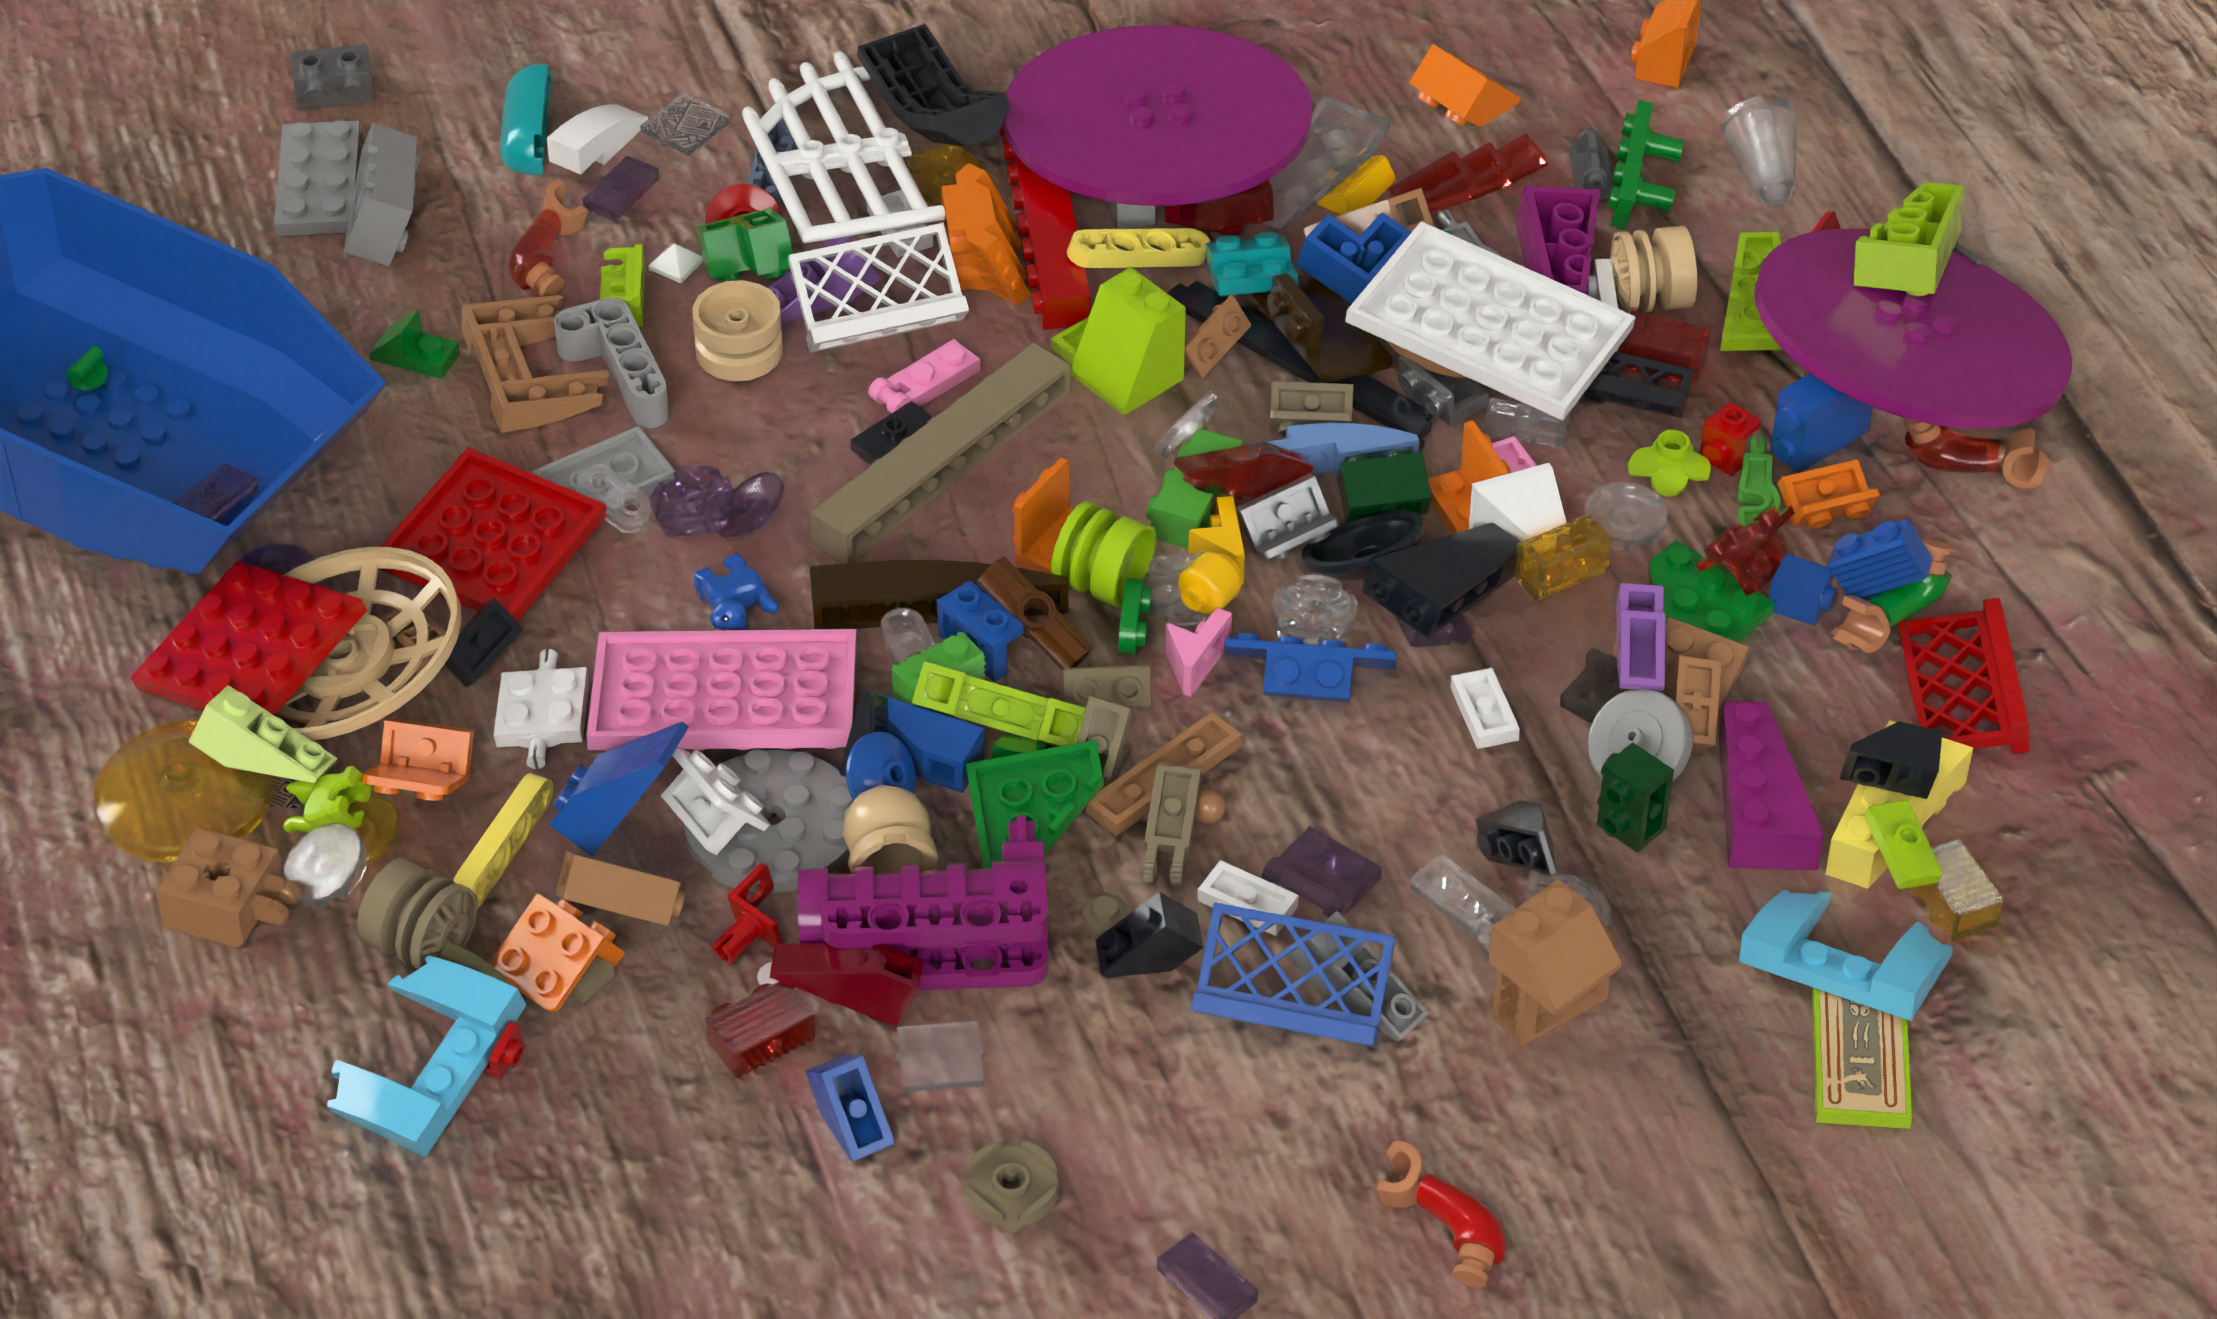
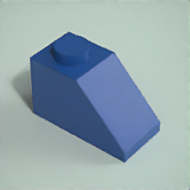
(850, 1105)

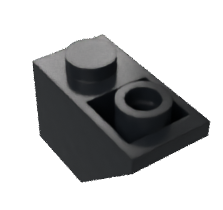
(1896, 759)
(1150, 939)

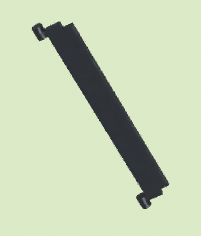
(1269, 342)

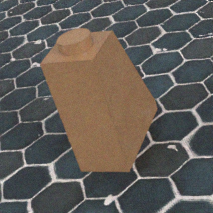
(619, 889)

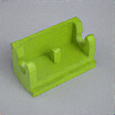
(625, 280)

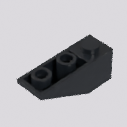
(1517, 837)

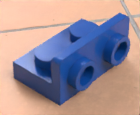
(983, 622)

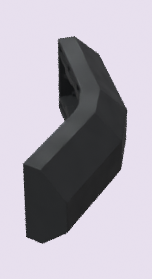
(928, 90)

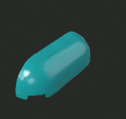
(526, 119)

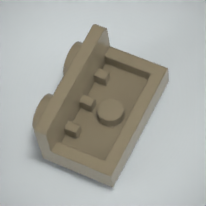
(1309, 404)

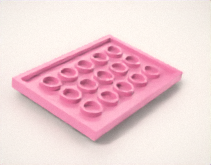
(726, 686)

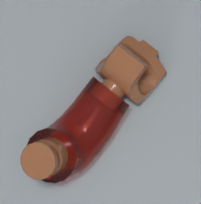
(529, 260)
(1953, 452)

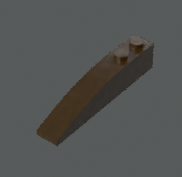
(865, 591)

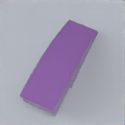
(1640, 637)

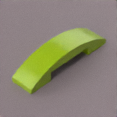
(997, 706)

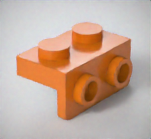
(1827, 494)

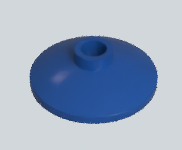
(877, 761)

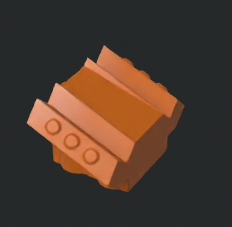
(983, 236)

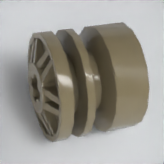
(415, 912)

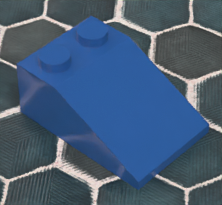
(609, 788)

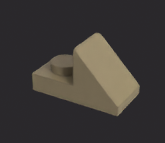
(1109, 726)

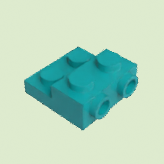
(1248, 264)

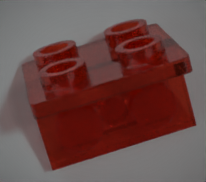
(1751, 550)

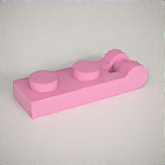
(926, 377)

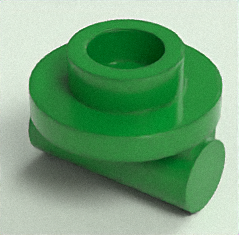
(88, 371)

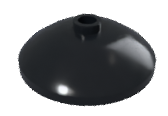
(1358, 541)

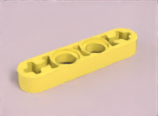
(1096, 247)
(505, 835)

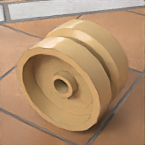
(737, 330)

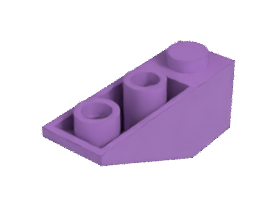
(814, 272)

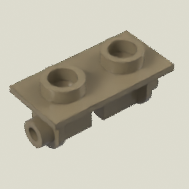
(1117, 683)

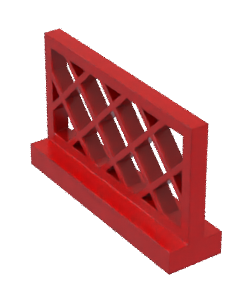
(1998, 666)

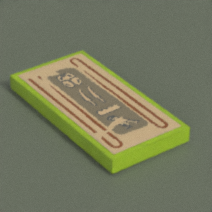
(1859, 1064)

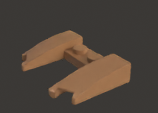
(517, 400)

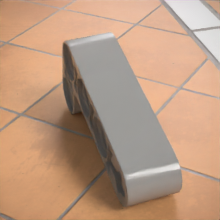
(611, 331)

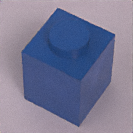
(1802, 589)

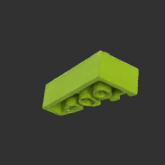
(1913, 243)

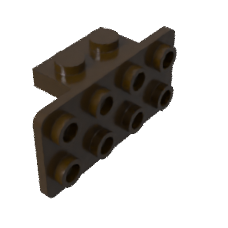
(1316, 327)

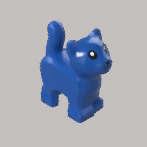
(733, 593)

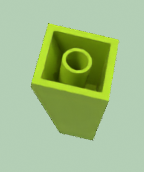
(1131, 342)

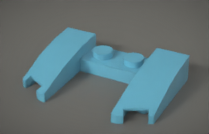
(1898, 986)
(420, 1114)

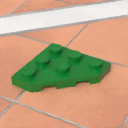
(1706, 598)
(1041, 784)

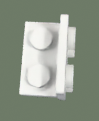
(711, 801)

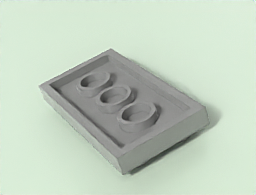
(316, 177)

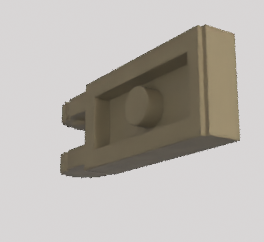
(1171, 819)

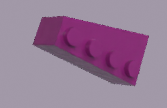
(1558, 232)
(1763, 796)

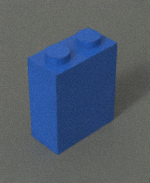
(1815, 422)

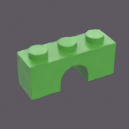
(1180, 504)

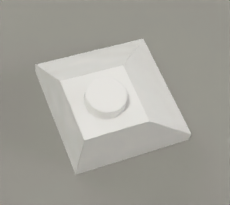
(1518, 502)

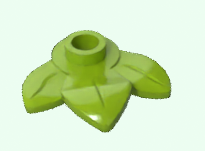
(1670, 463)

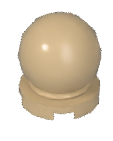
(888, 830)

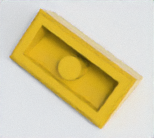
(1361, 186)

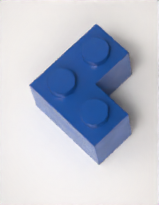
(1348, 260)

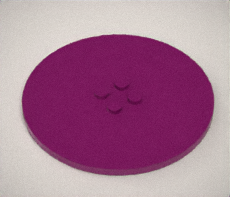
(1157, 115)
(1950, 358)

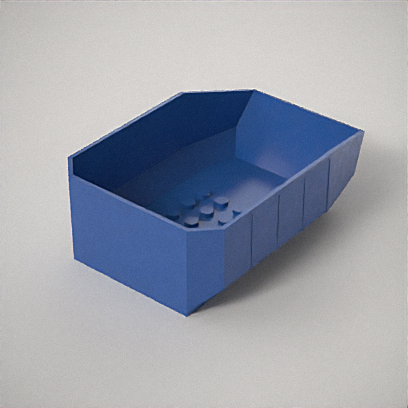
(203, 366)

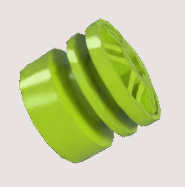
(1102, 552)

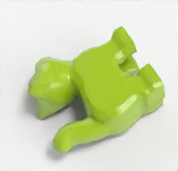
(328, 801)

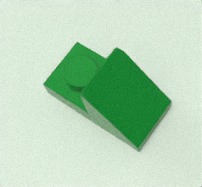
(413, 350)

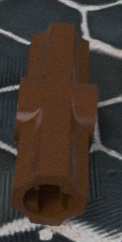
(1016, 594)

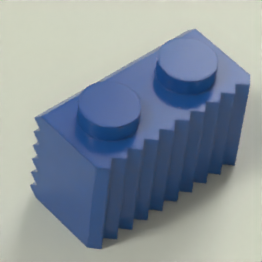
(1880, 559)

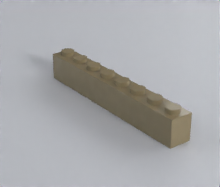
(939, 453)

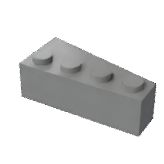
(383, 195)

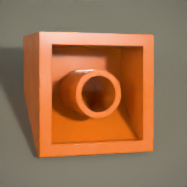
(1667, 42)
(1461, 89)

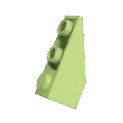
(254, 740)

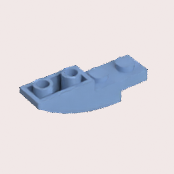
(1333, 443)

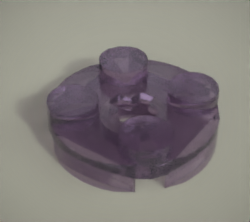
(673, 504)

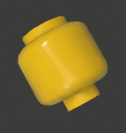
(1209, 582)

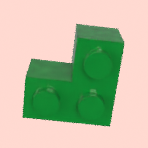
(745, 243)

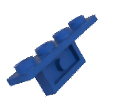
(1306, 669)

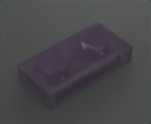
(1207, 1279)

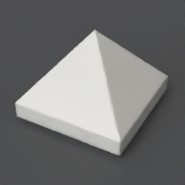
(676, 263)

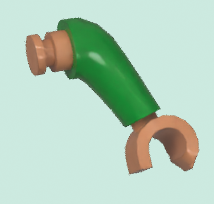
(1870, 620)

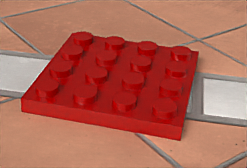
(496, 531)
(249, 633)

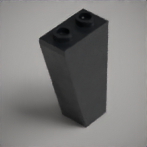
(1442, 577)

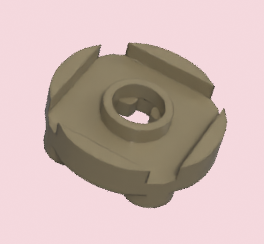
(1011, 1207)

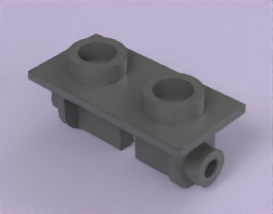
(1591, 163)

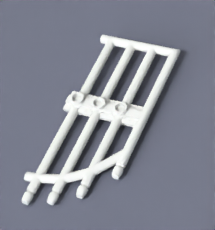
(848, 153)

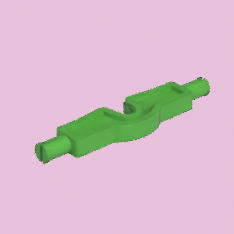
(1756, 483)

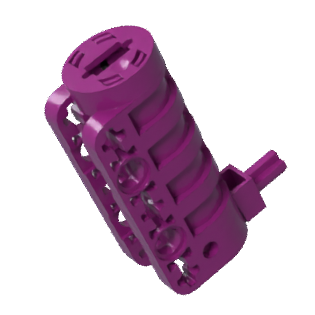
(941, 914)

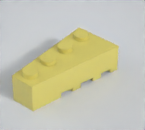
(1853, 849)

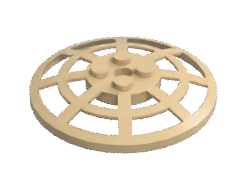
(372, 642)

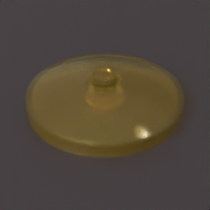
(165, 787)

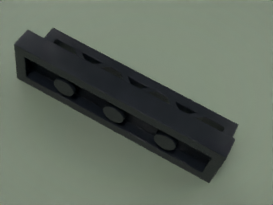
(1642, 394)

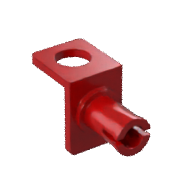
(749, 921)

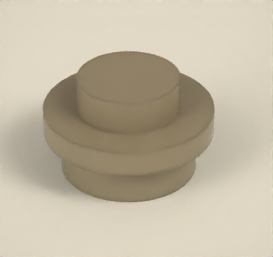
(1103, 913)

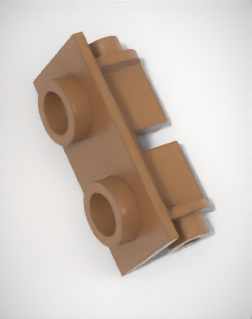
(1216, 336)

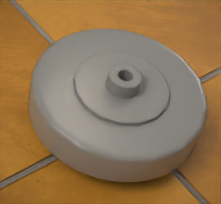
(1647, 720)

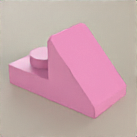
(1196, 653)

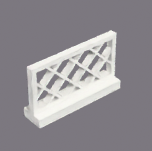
(886, 320)

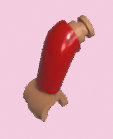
(1475, 1229)

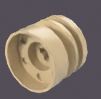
(1654, 269)

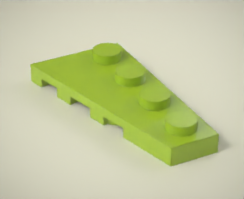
(1742, 324)

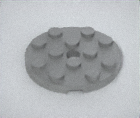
(812, 807)

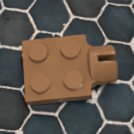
(1699, 643)

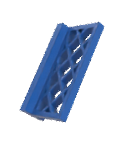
(1287, 1014)

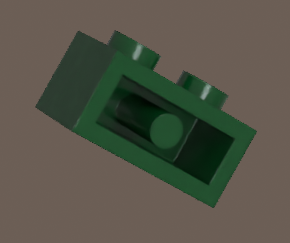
(1384, 484)
(1634, 796)

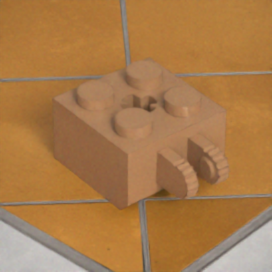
(224, 888)

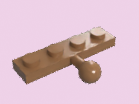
(1198, 746)

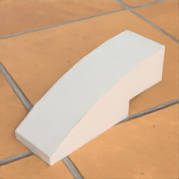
(593, 136)

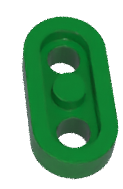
(1135, 602)

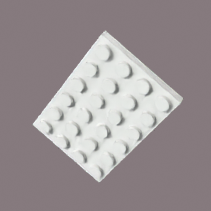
(1491, 320)

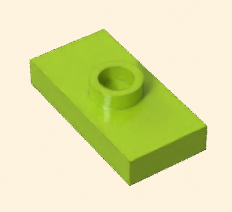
(1903, 844)

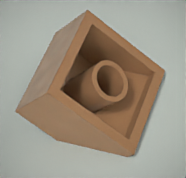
(1553, 947)

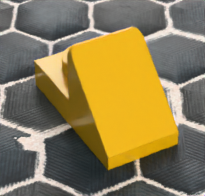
(1222, 535)

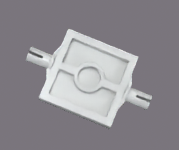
(541, 707)

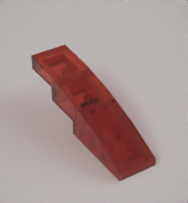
(1481, 172)

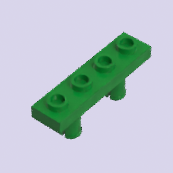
(1626, 175)

